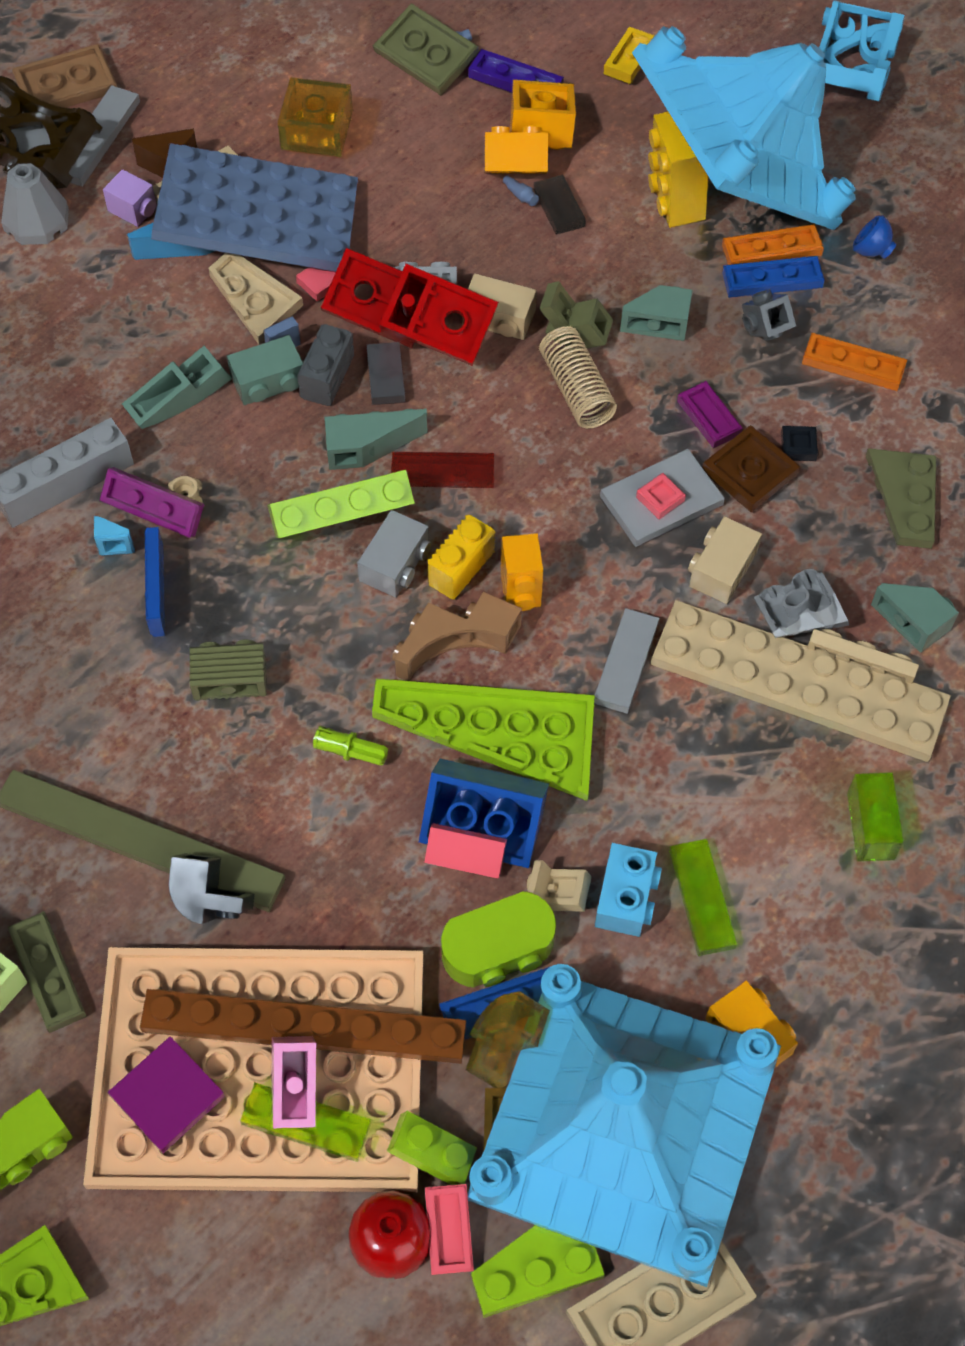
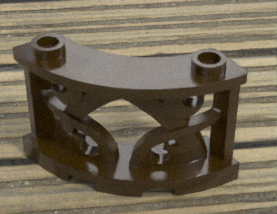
(57, 121)

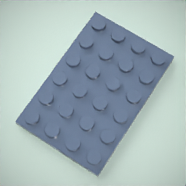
(255, 208)

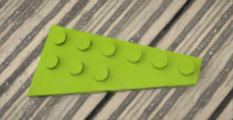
(515, 729)

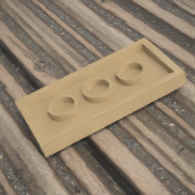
(660, 1308)

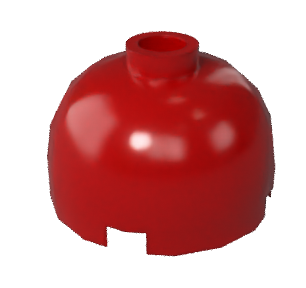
(389, 1235)

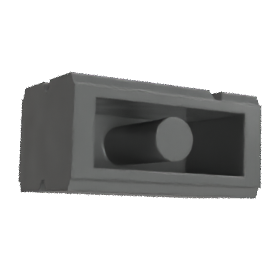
(326, 365)

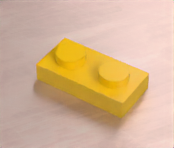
(622, 62)

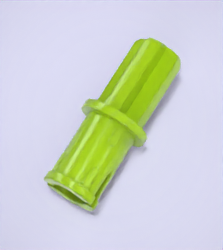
(349, 746)

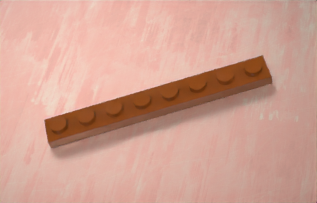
(331, 1027)

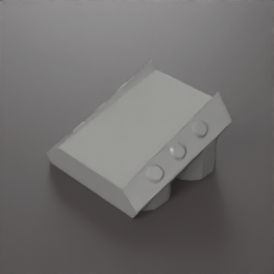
(801, 605)

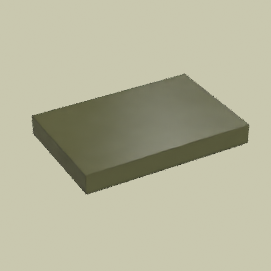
(426, 49)

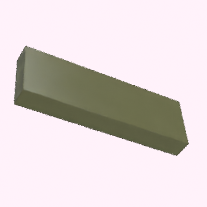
(47, 972)

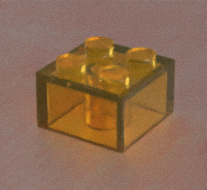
(315, 117)

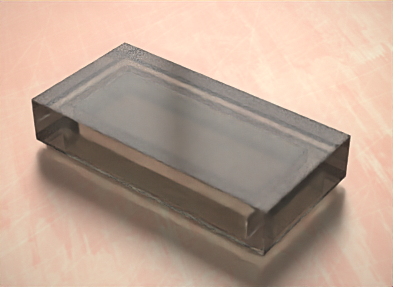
(559, 204)

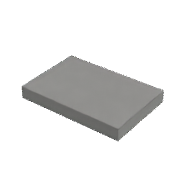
(638, 521)

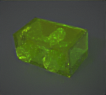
(875, 817)

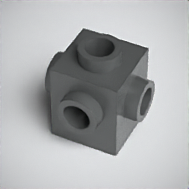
(768, 315)

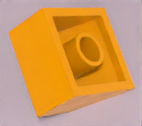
(544, 106)

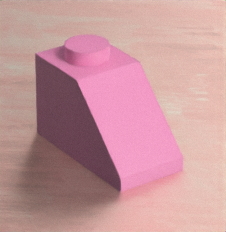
(293, 1082)

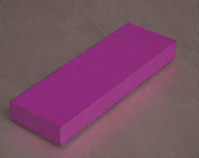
(151, 502)

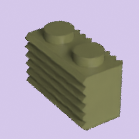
(228, 670)

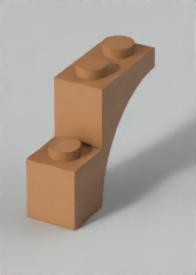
(486, 624)

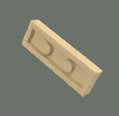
(864, 654)

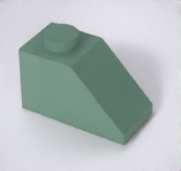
(658, 313)
(915, 612)

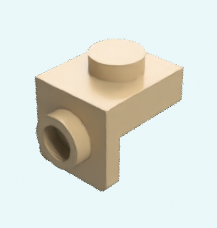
(560, 887)

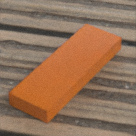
(773, 245)
(854, 361)

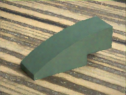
(176, 389)

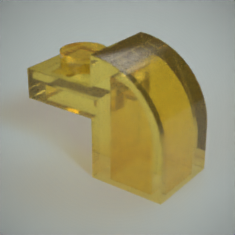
(501, 1030)

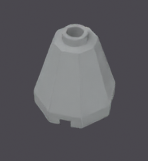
(32, 206)

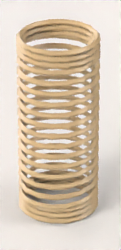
(589, 401)

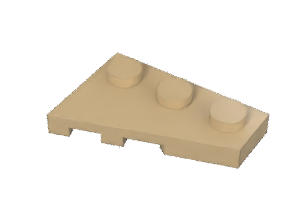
(253, 294)

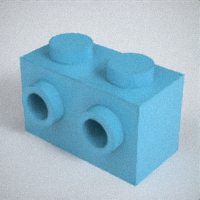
(626, 890)

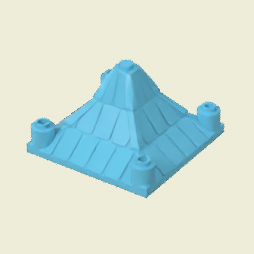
(752, 122)
(627, 1127)

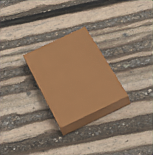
(67, 77)

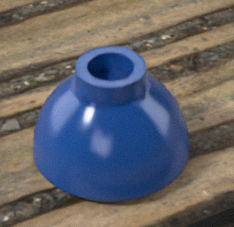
(875, 238)

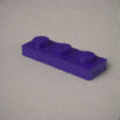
(501, 71)

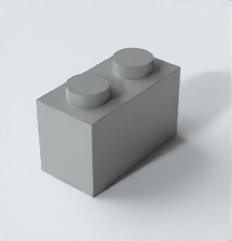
(394, 554)

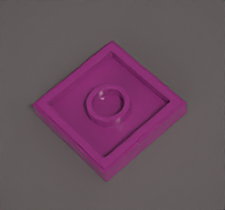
(166, 1094)

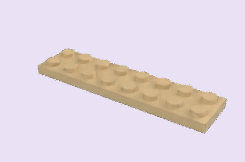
(801, 680)

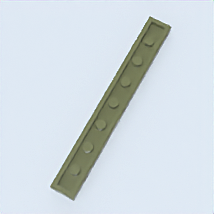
(131, 835)

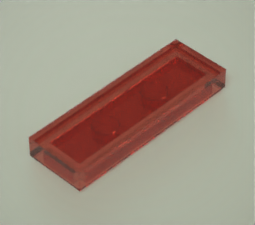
(446, 469)

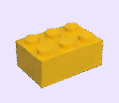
(676, 174)

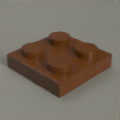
(750, 468)

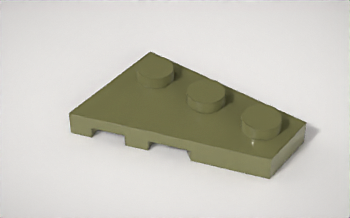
(908, 493)

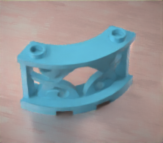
(884, 36)

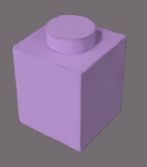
(130, 198)

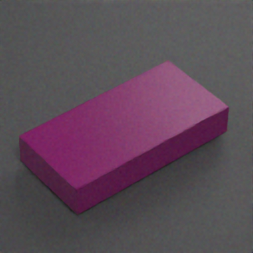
(709, 414)

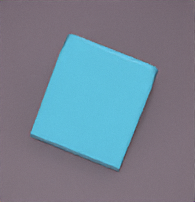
(112, 538)

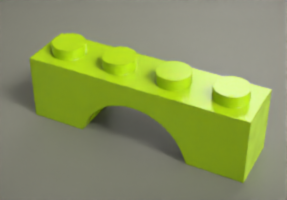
(340, 504)

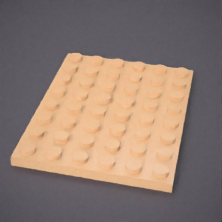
(218, 1149)

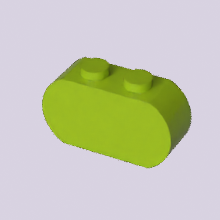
(498, 940)

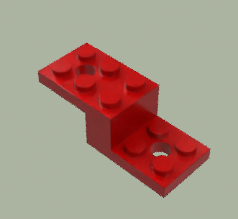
(409, 306)

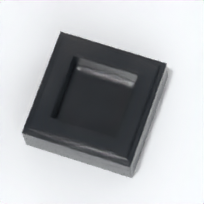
(799, 442)

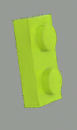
(431, 1149)

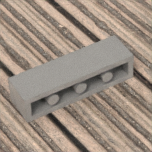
(62, 472)

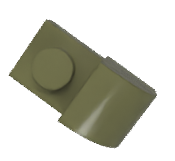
(587, 316)

